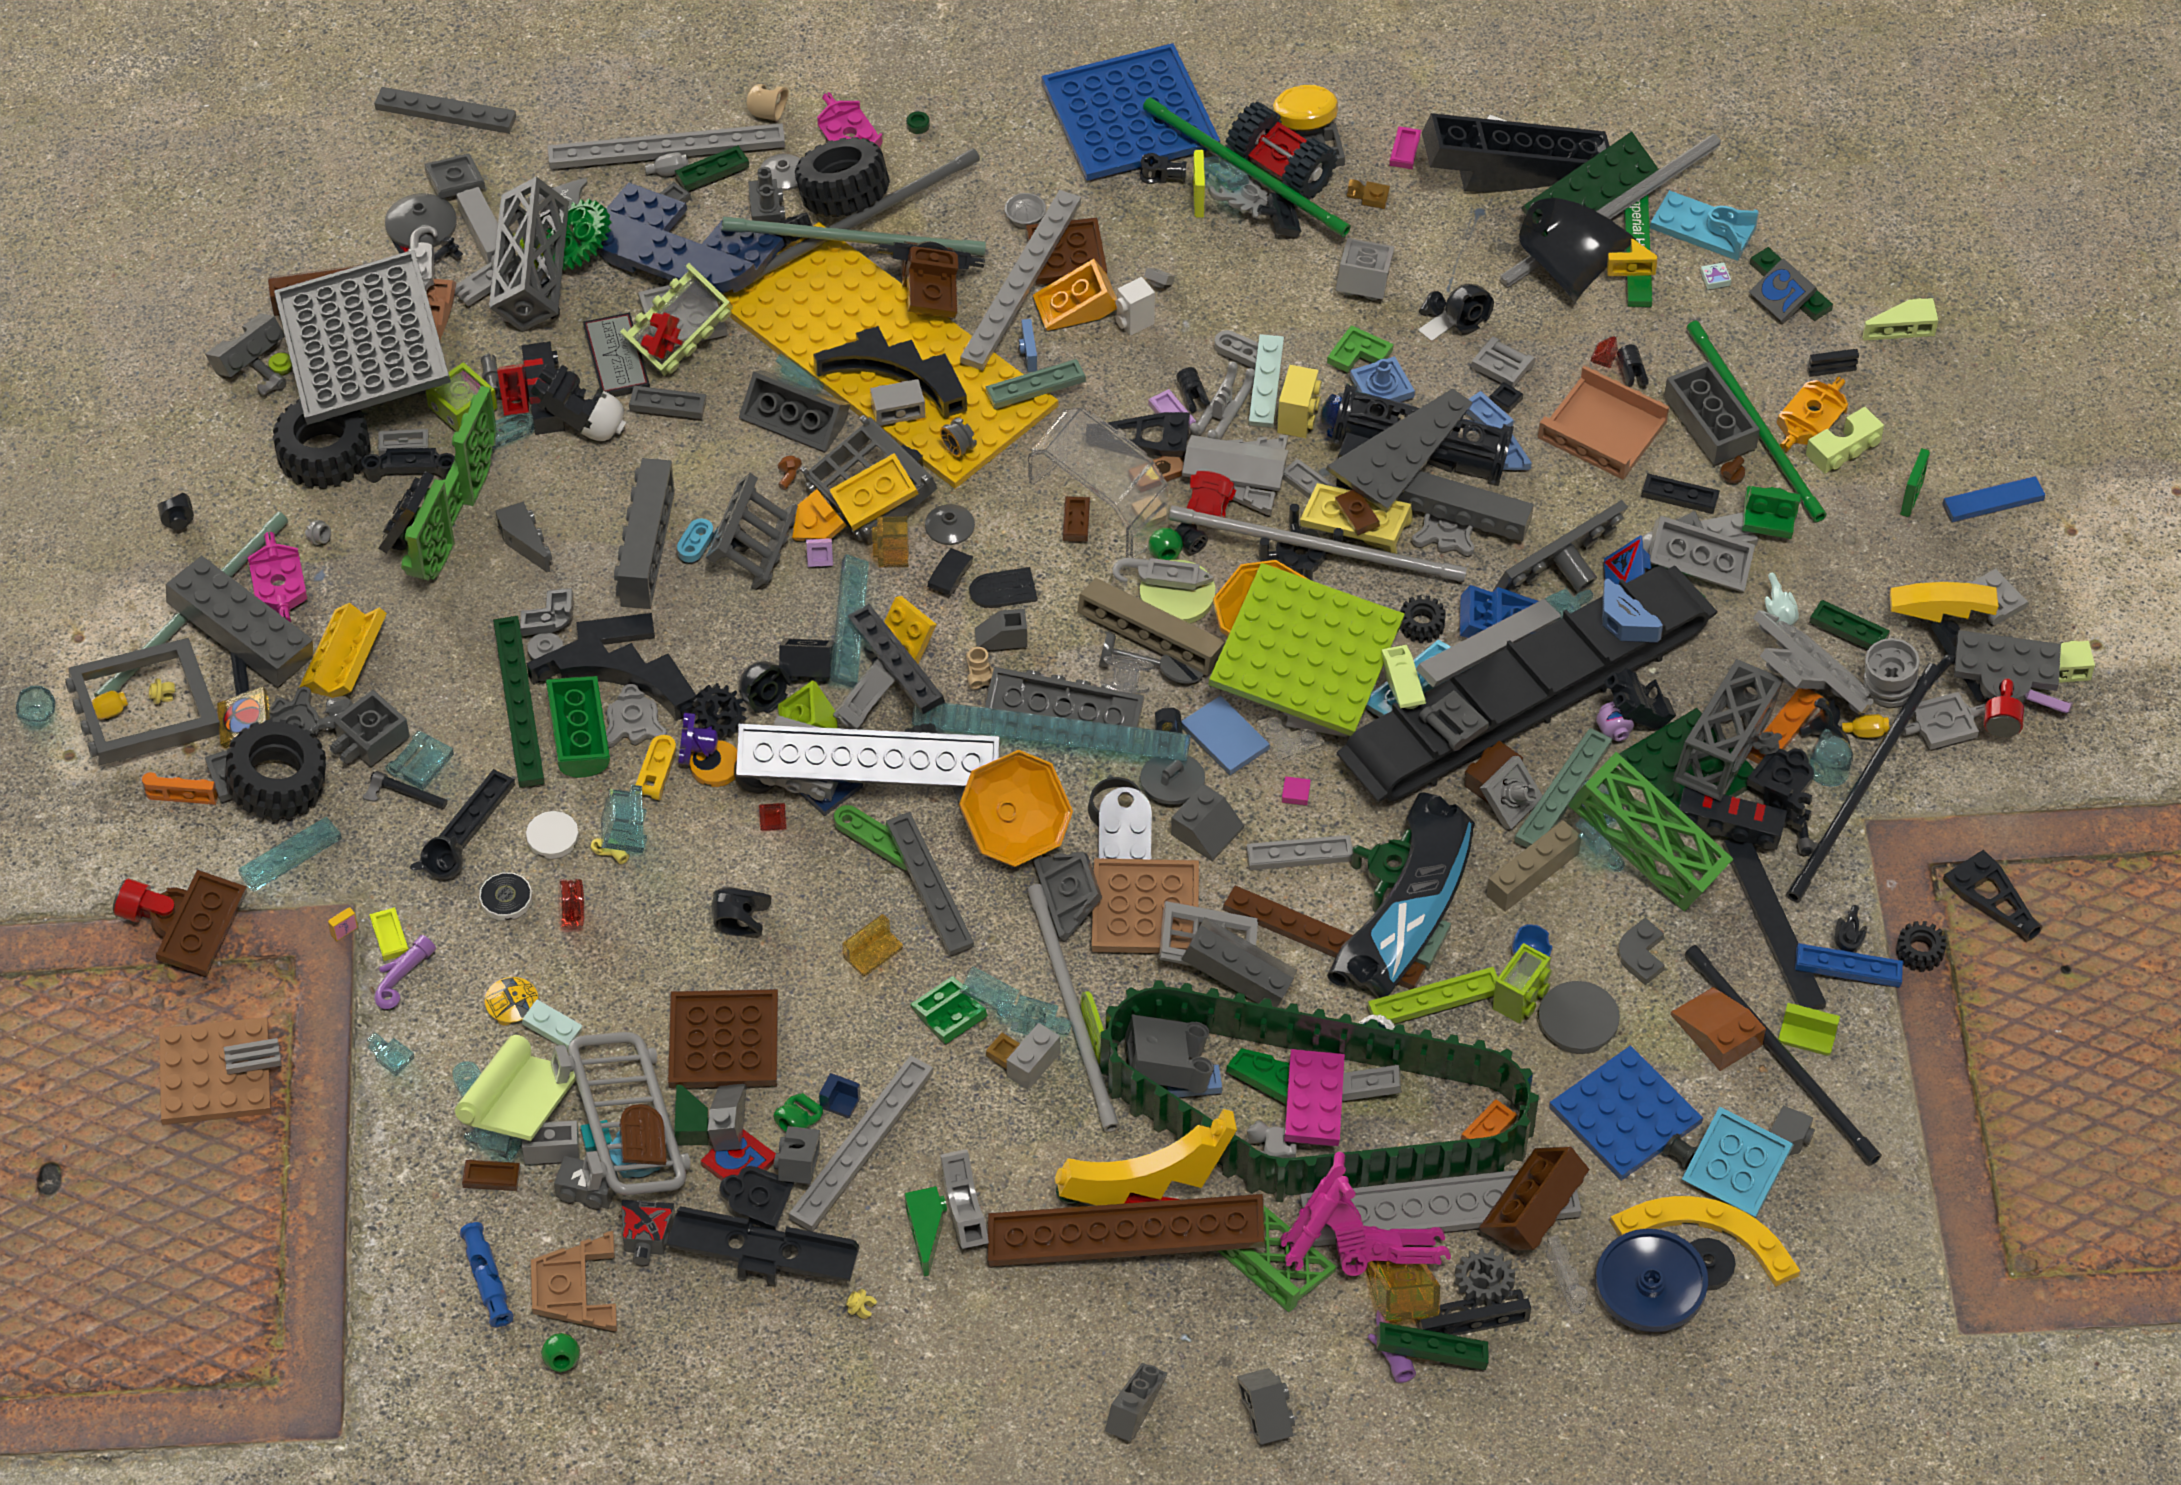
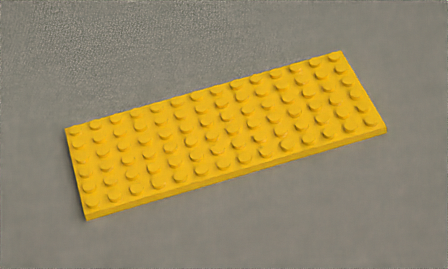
(839, 292)

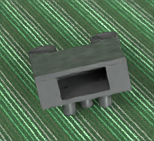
(1163, 1050)

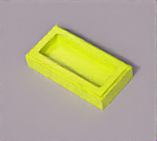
(389, 933)

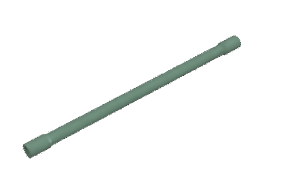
(742, 225)
(274, 525)

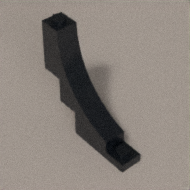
(623, 666)

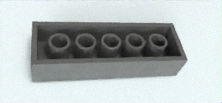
(645, 533)
(239, 621)

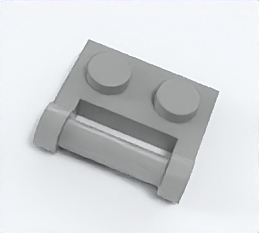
(1499, 366)
(2009, 599)

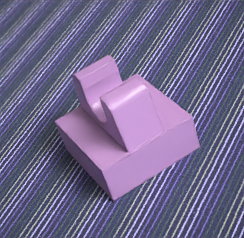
(819, 552)

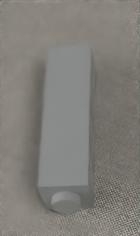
(479, 221)

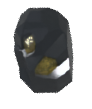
(1168, 720)

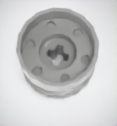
(1891, 671)

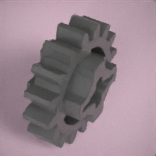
(1484, 1277)

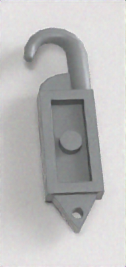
(424, 254)
(1164, 572)

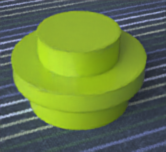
(280, 363)

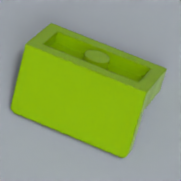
(1809, 1029)

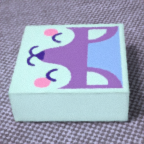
(1715, 276)

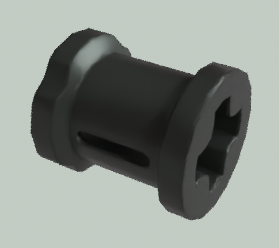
(1680, 1150)

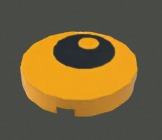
(717, 767)

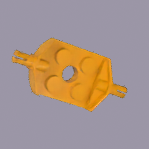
(1800, 423)

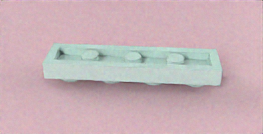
(1266, 381)

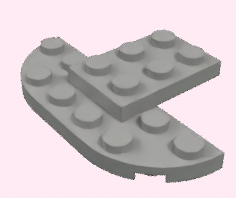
(1808, 665)

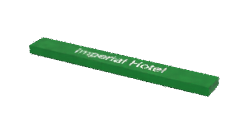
(1637, 224)

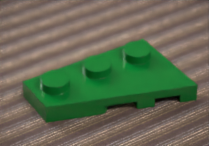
(1261, 1072)

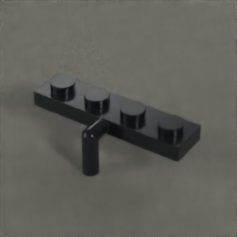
(1947, 635)

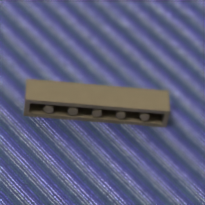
(1150, 626)

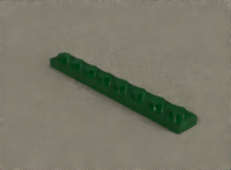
(518, 701)

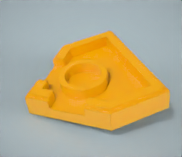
(816, 519)

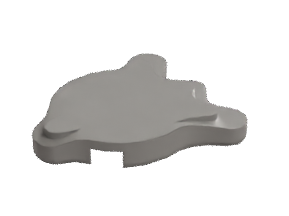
(1446, 533)
(632, 717)

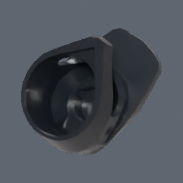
(736, 904)

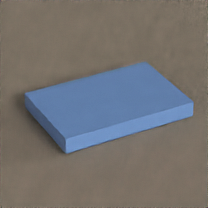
(1225, 735)

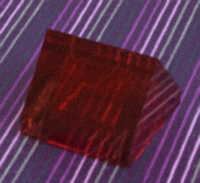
(1605, 352)
(772, 816)

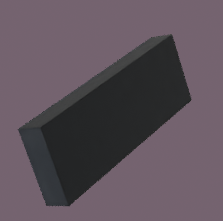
(1680, 493)
(619, 628)

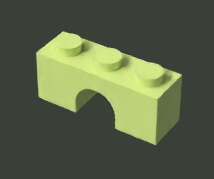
(1831, 451)

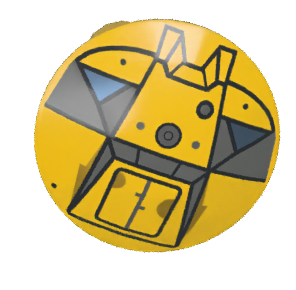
(510, 999)

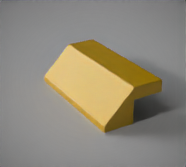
(342, 651)

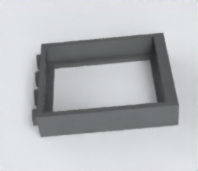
(151, 740)

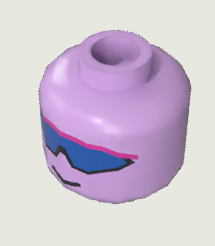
(1612, 723)

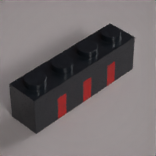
(535, 358)
(1734, 818)

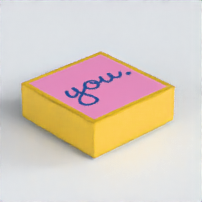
(342, 924)

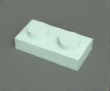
(551, 1024)

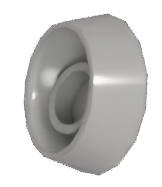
(1025, 209)

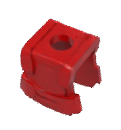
(1210, 493)

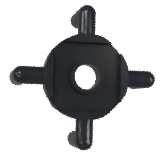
(1285, 554)

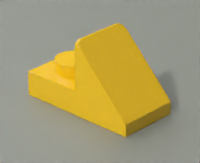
(1636, 263)

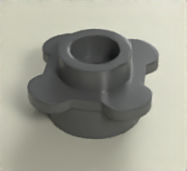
(1768, 742)

